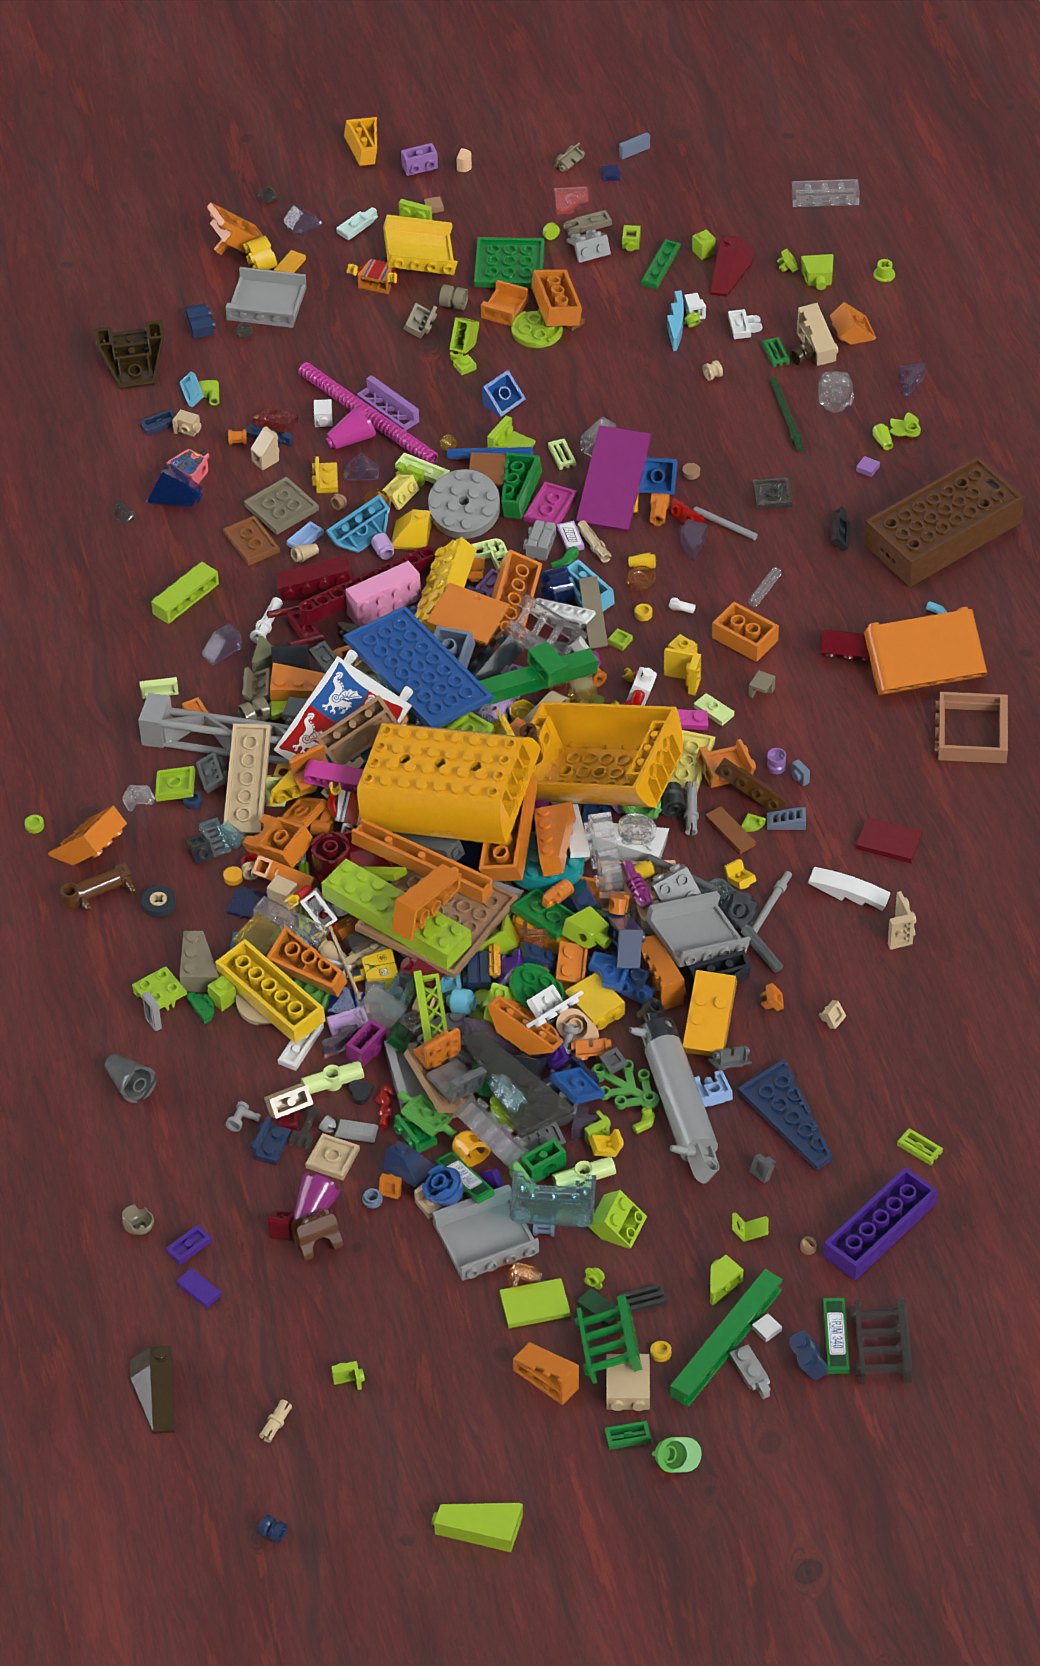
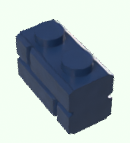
(477, 972)

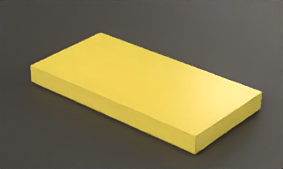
(688, 767)

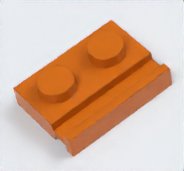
(570, 963)

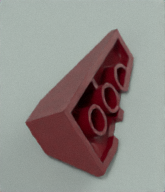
(731, 263)

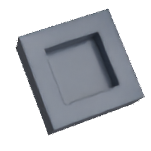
(800, 772)

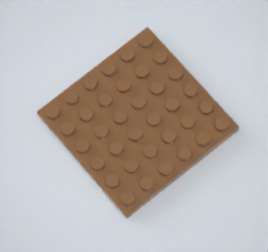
(478, 917)

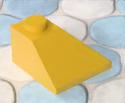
(412, 530)

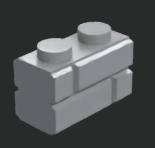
(540, 540)

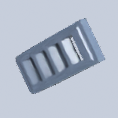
(797, 815)

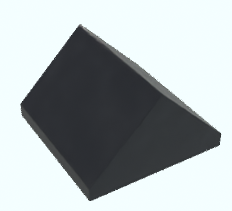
(291, 655)

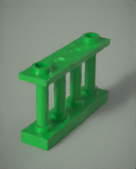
(627, 1341)

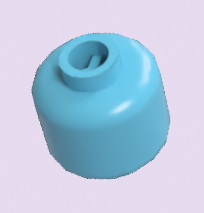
(461, 1001)

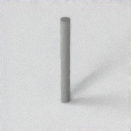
(721, 521)

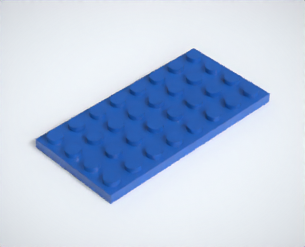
(411, 656)

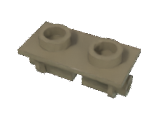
(572, 153)

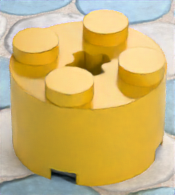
(260, 253)

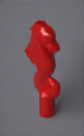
(384, 1100)

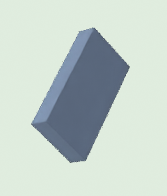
(634, 146)

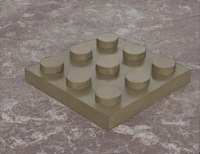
(281, 505)

